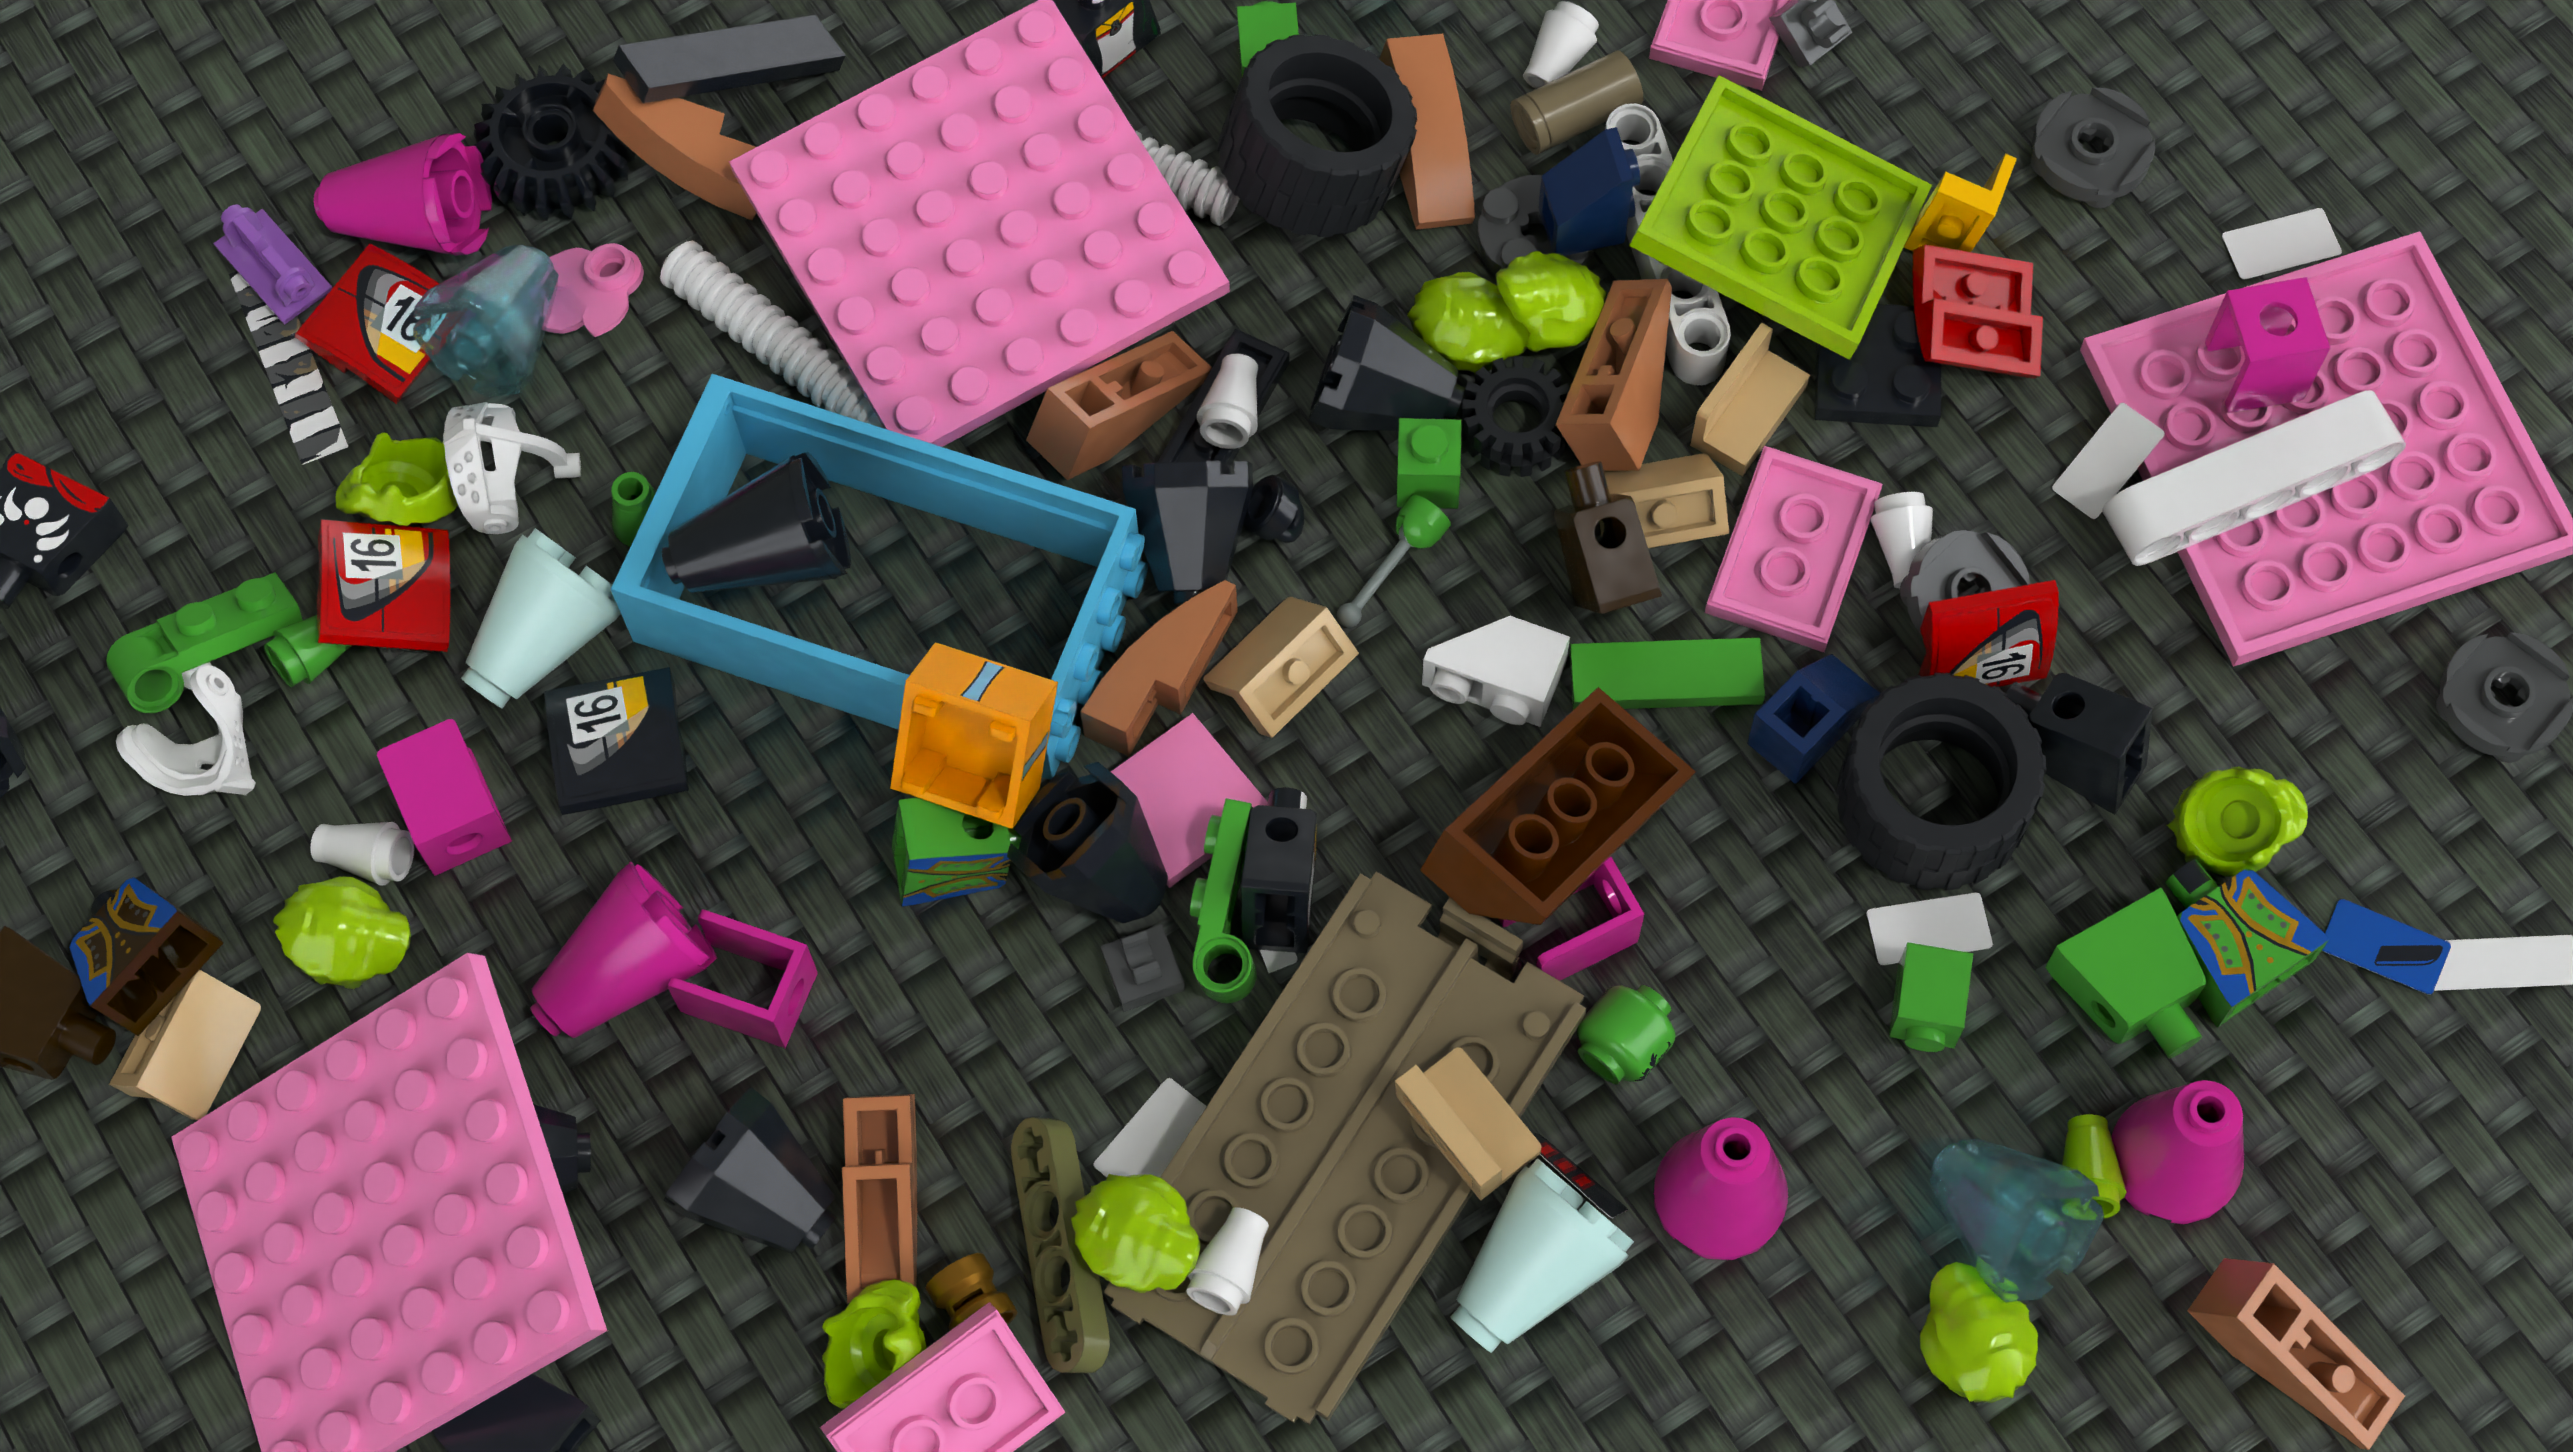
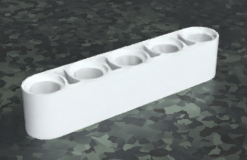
(1690, 319)
(2253, 477)

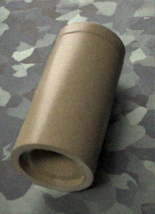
(1575, 102)

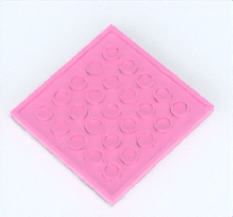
(979, 227)
(2434, 521)
(388, 1225)

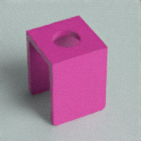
(2275, 365)
(443, 797)
(1604, 939)
(764, 947)

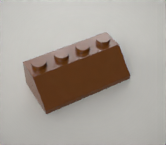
(1556, 814)

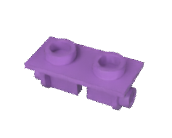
(270, 262)

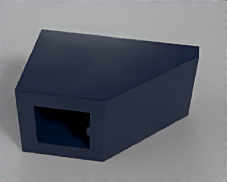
(1590, 196)
(1809, 715)

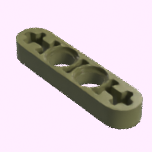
(1042, 1152)

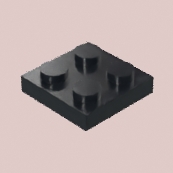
(1883, 378)

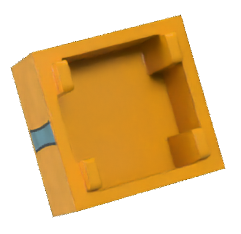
(973, 735)

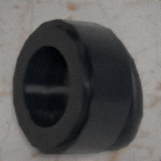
(1275, 510)

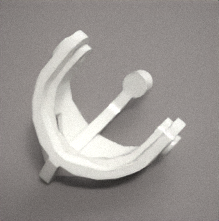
(490, 496)
(178, 766)

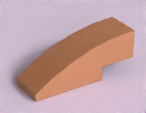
(677, 141)
(1438, 164)
(1159, 669)
(879, 1190)

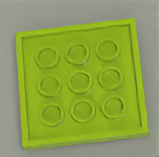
(1782, 217)

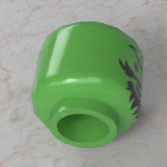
(1626, 1033)

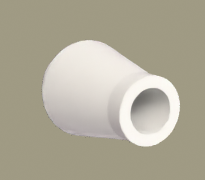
(1561, 43)
(1230, 406)
(1902, 529)
(368, 850)
(1229, 1263)

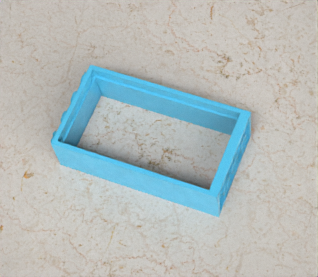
(746, 420)

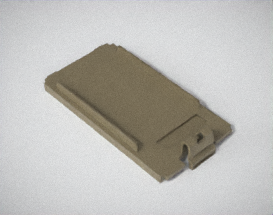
(1330, 1152)

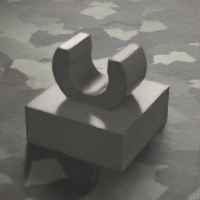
(1810, 28)
(1142, 968)

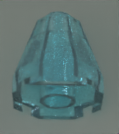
(490, 319)
(2015, 1214)

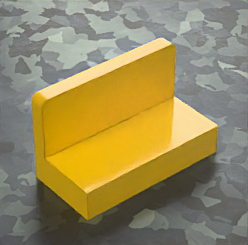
(1960, 210)

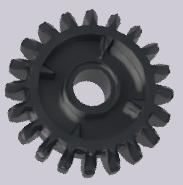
(542, 175)

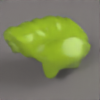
(1552, 298)
(1467, 321)
(399, 482)
(2237, 819)
(342, 932)
(1136, 1233)
(1976, 1338)
(871, 1339)

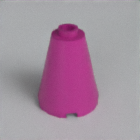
(411, 197)
(619, 956)
(2181, 1151)
(1721, 1190)

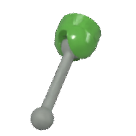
(1418, 526)

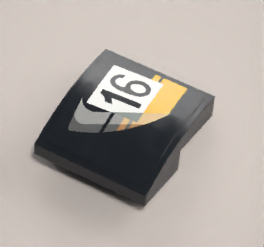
(616, 741)

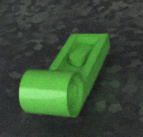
(151, 659)
(1216, 901)

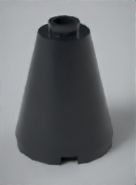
(763, 534)

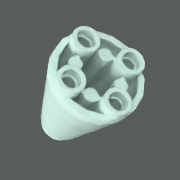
(536, 619)
(1536, 1258)

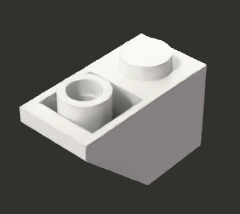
(1500, 667)

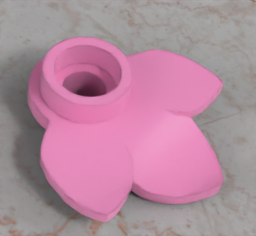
(593, 288)

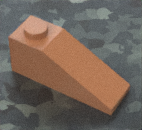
(1620, 378)
(1114, 403)
(2295, 1348)

